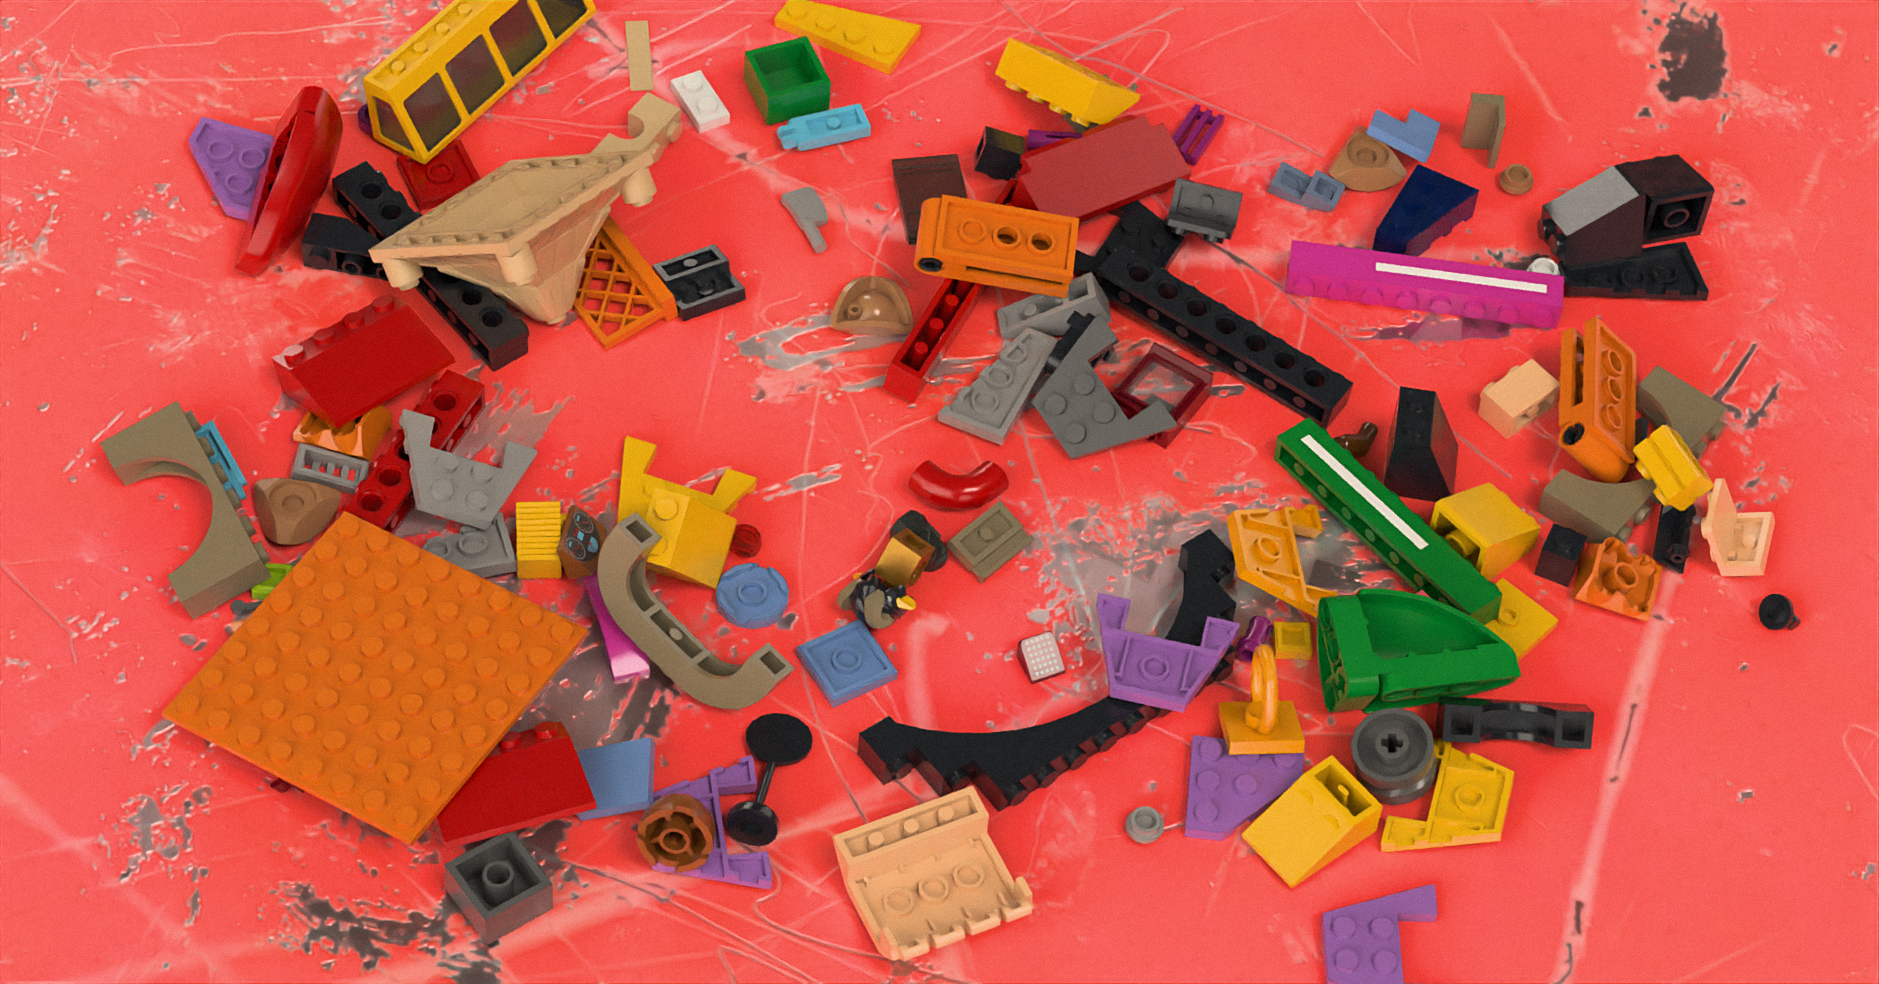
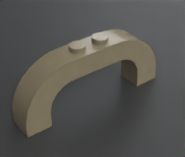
(665, 638)

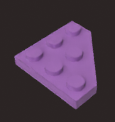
(230, 162)
(1234, 787)

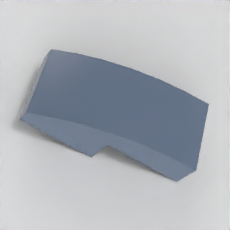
(1313, 192)

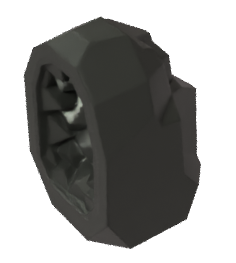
(920, 526)

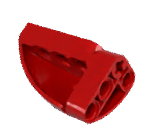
(292, 178)

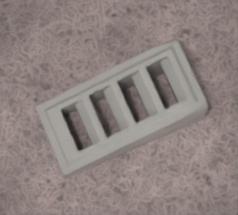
(321, 457)

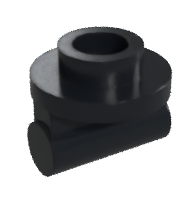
(1778, 613)

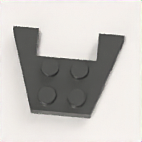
(1082, 408)

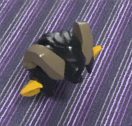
(874, 601)

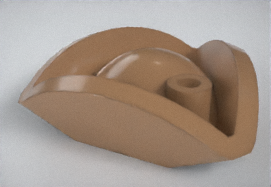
(1366, 163)
(872, 308)
(294, 509)

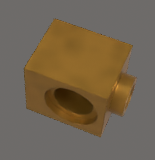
(904, 559)

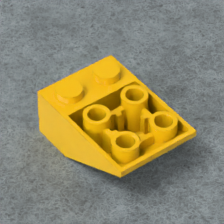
(1314, 822)

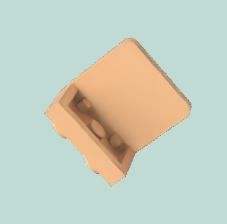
(1736, 540)

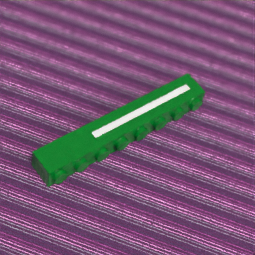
(1384, 521)

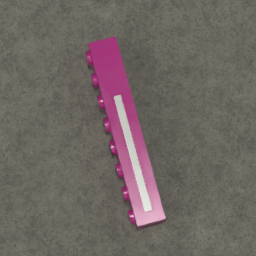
(1424, 284)

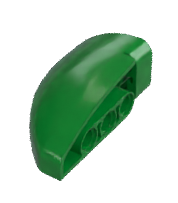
(1404, 652)

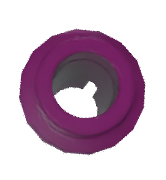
(1255, 635)

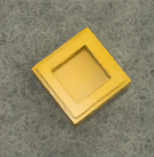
(1292, 640)

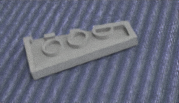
(1002, 390)

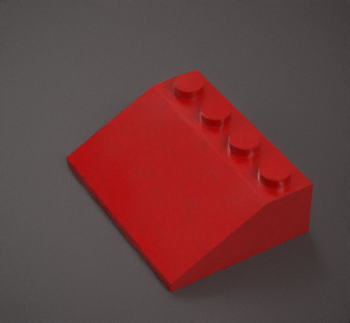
(361, 361)
(520, 784)

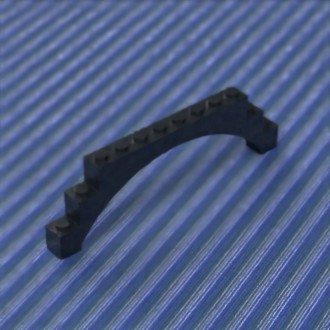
(1019, 761)

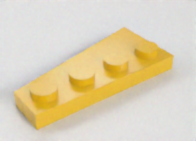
(854, 34)

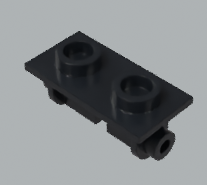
(1673, 537)

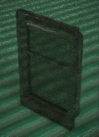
(923, 179)

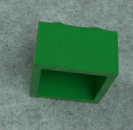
(787, 80)

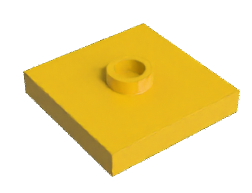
(1520, 620)

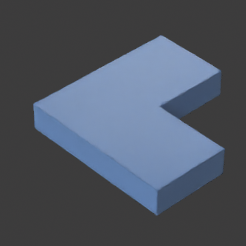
(1412, 137)

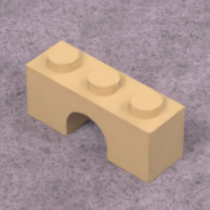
(651, 124)

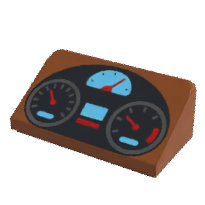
(580, 543)

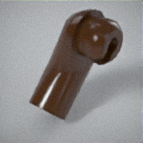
(1359, 443)

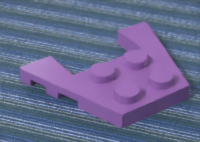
(1155, 668)
(740, 869)
(1364, 938)

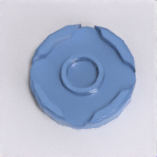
(752, 596)

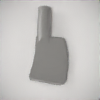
(809, 214)

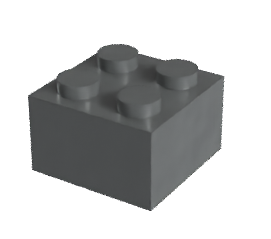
(498, 886)

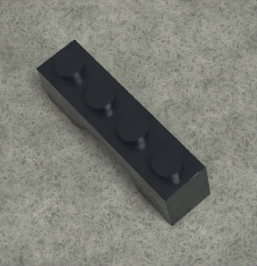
(1541, 722)

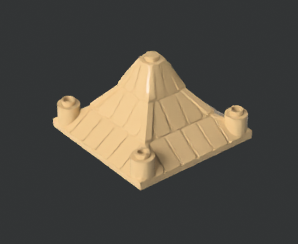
(521, 228)

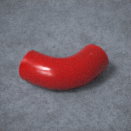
(958, 491)

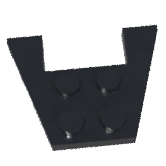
(1138, 231)

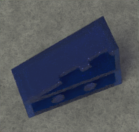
(1424, 212)

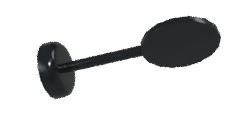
(776, 741)

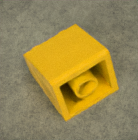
(1485, 528)
(692, 540)

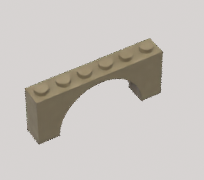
(1615, 508)
(227, 557)

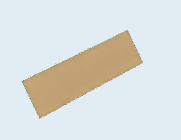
(639, 55)

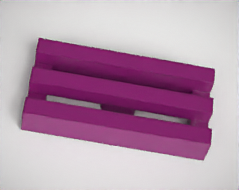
(1204, 118)

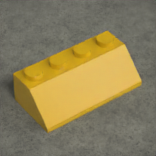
(1063, 83)

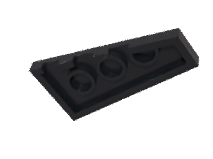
(1657, 274)

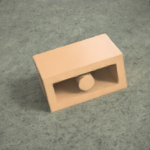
(1518, 398)

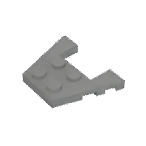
(458, 485)

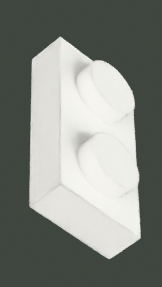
(700, 101)

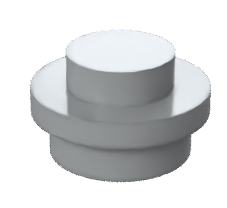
(1144, 825)

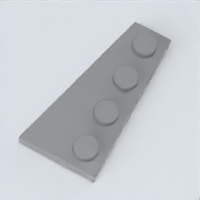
(477, 550)

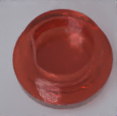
(746, 541)

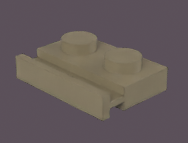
(990, 542)

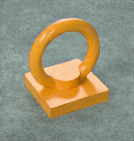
(1264, 722)

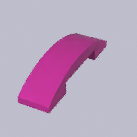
(621, 652)

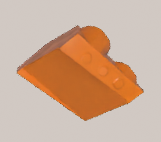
(353, 439)
(1617, 579)

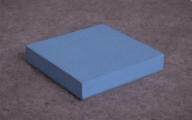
(846, 663)
(619, 777)

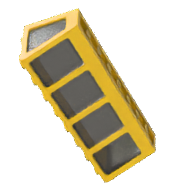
(462, 67)

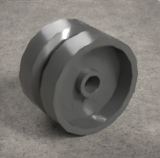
(1394, 756)

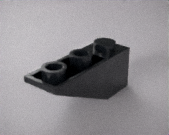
(340, 246)

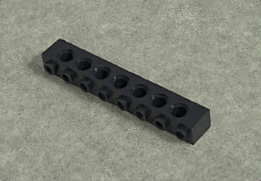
(467, 307)
(1223, 336)

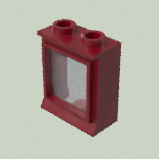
(1167, 377)

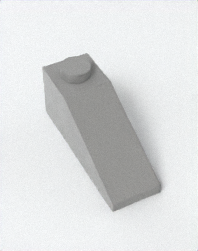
(1051, 313)

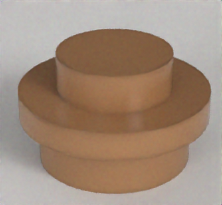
(1517, 179)

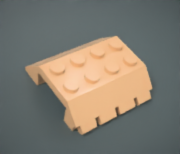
(929, 876)

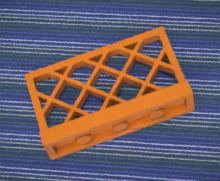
(634, 270)

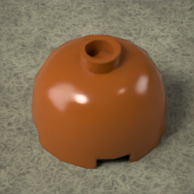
(676, 832)

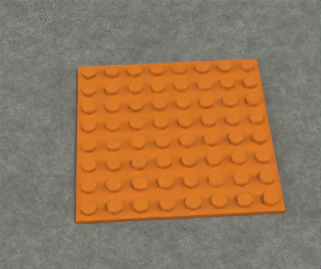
(376, 676)

